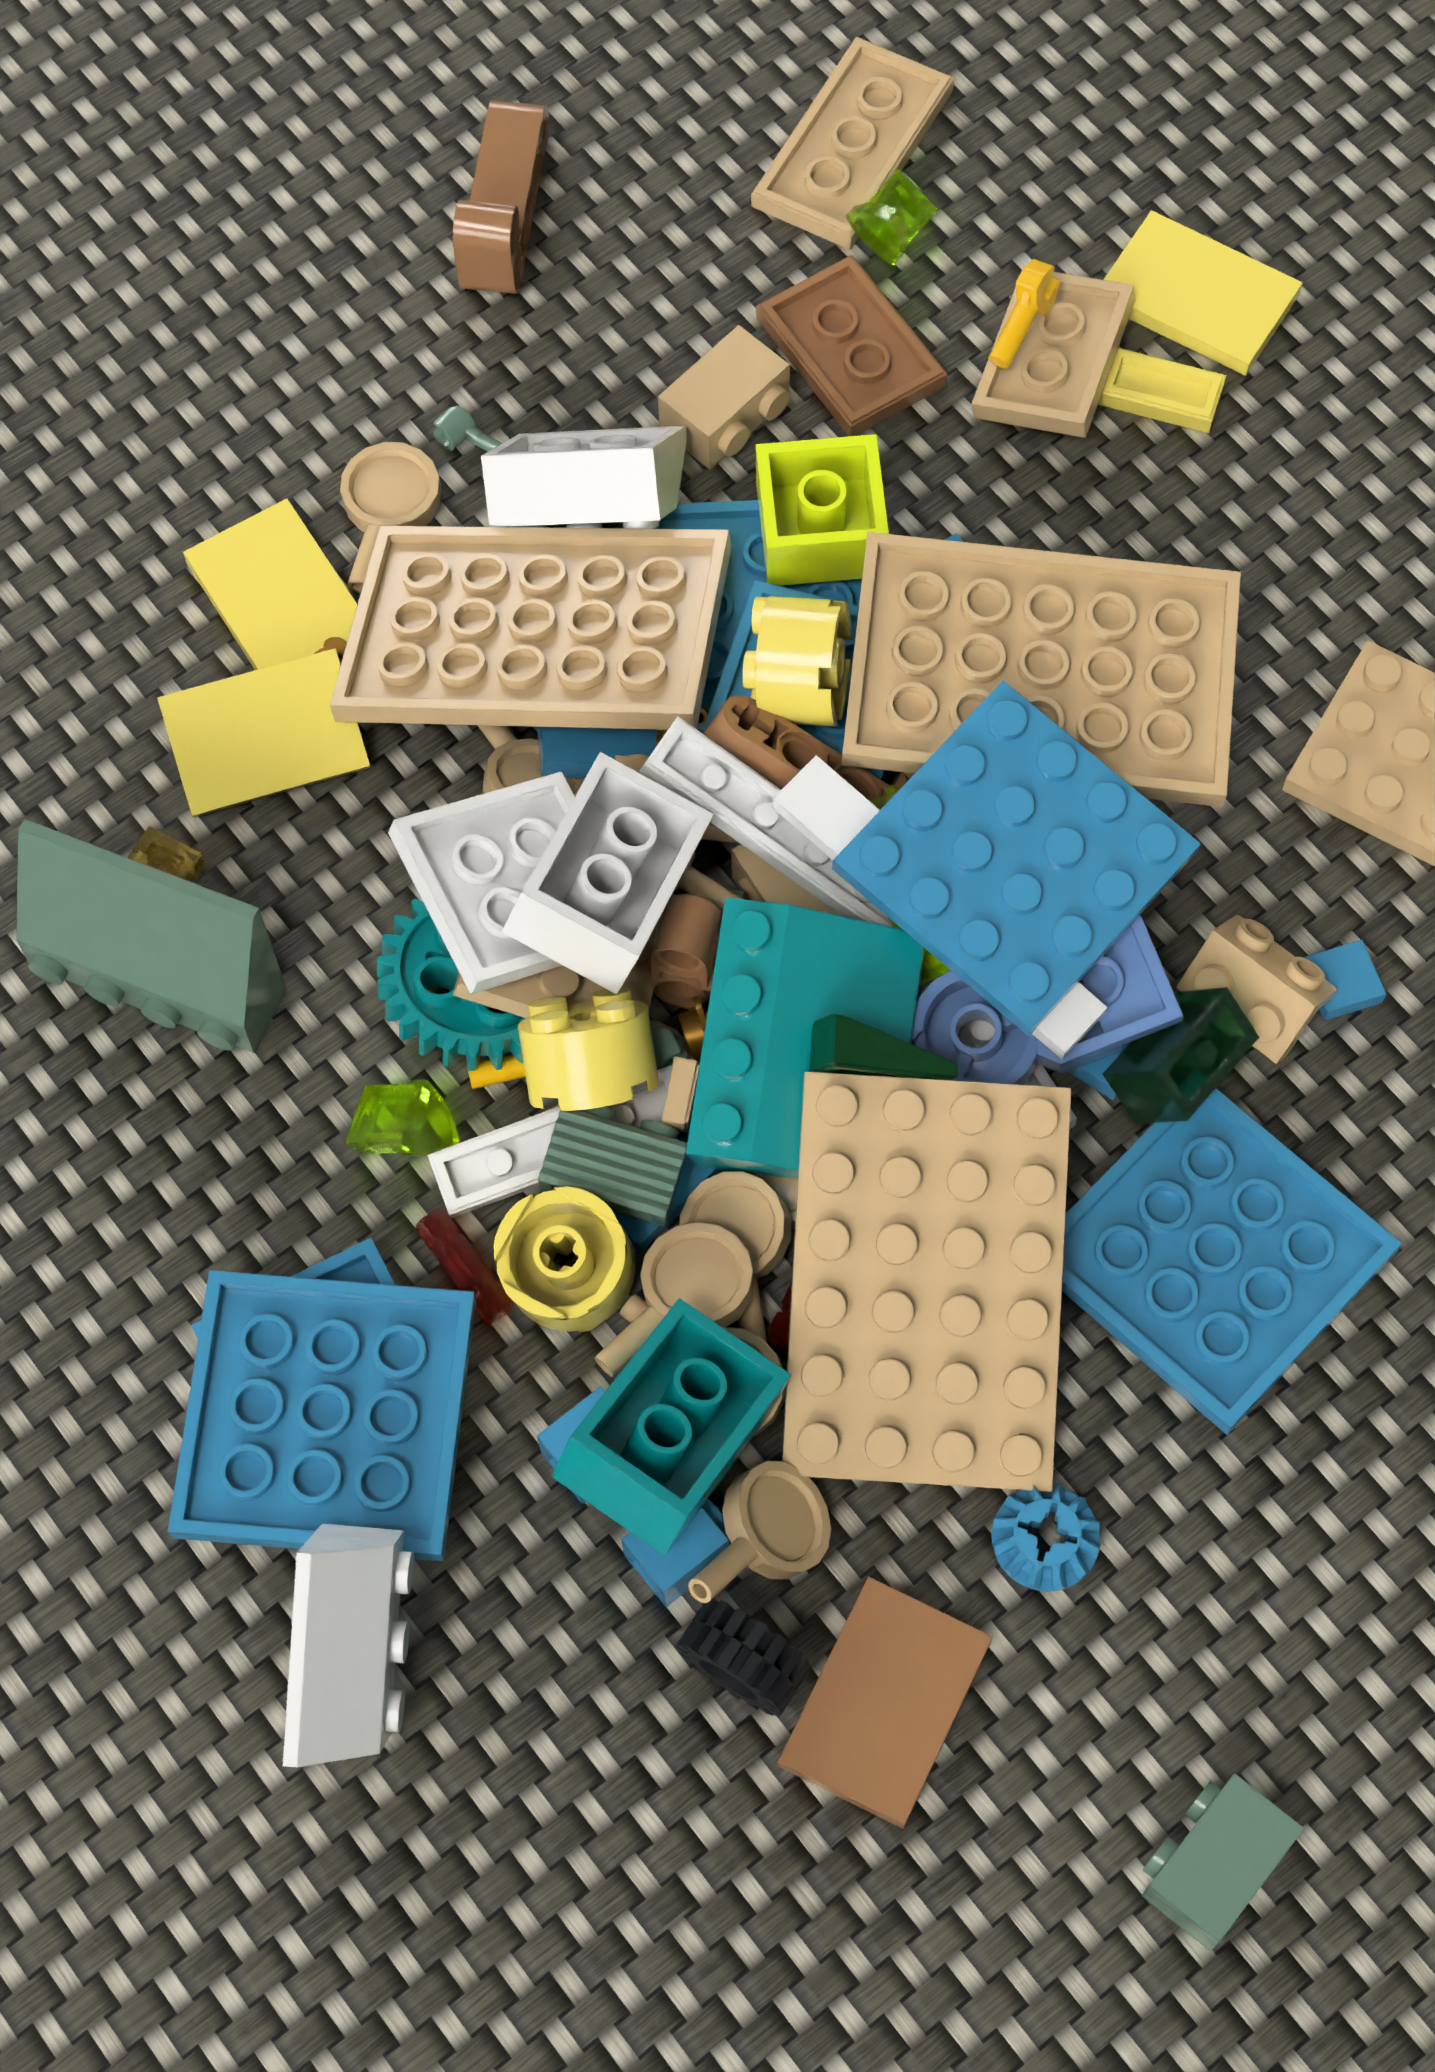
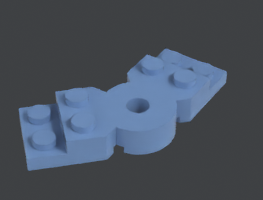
(1124, 979)

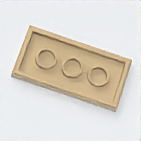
(851, 140)

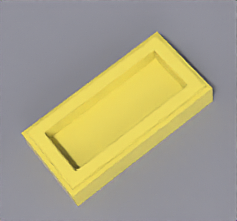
(1163, 390)

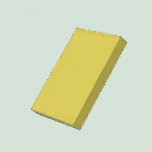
(1203, 292)
(273, 586)
(261, 733)

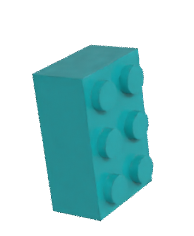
(670, 1426)

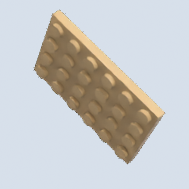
(534, 627)
(1103, 646)
(927, 1281)

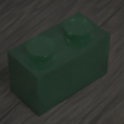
(1181, 1065)

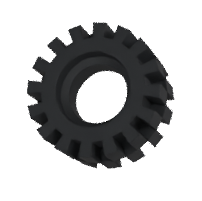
(743, 1657)

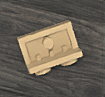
(1265, 979)

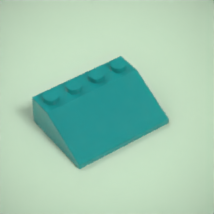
(769, 985)

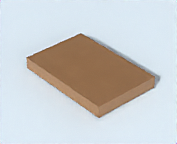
(851, 346)
(885, 1702)

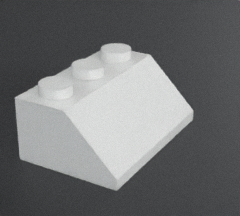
(585, 478)
(346, 1644)

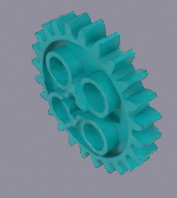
(439, 1019)

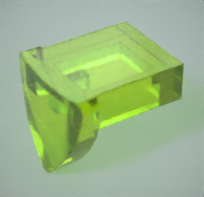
(891, 217)
(402, 1120)

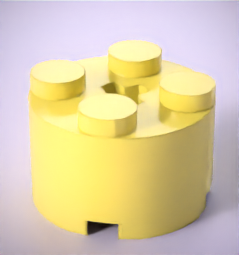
(799, 659)
(587, 1050)
(558, 1223)

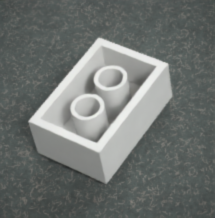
(607, 873)

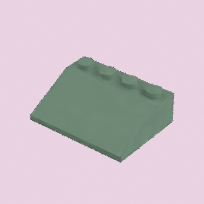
(145, 939)

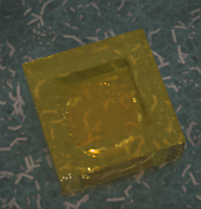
(167, 855)

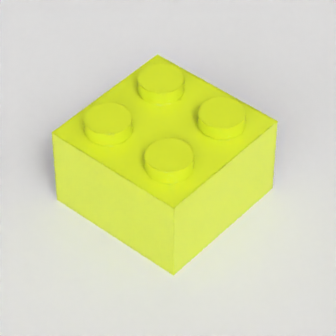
(818, 507)

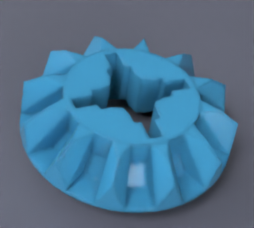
(1017, 1549)

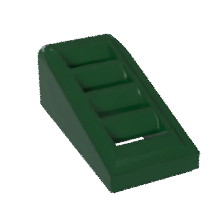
(857, 1049)

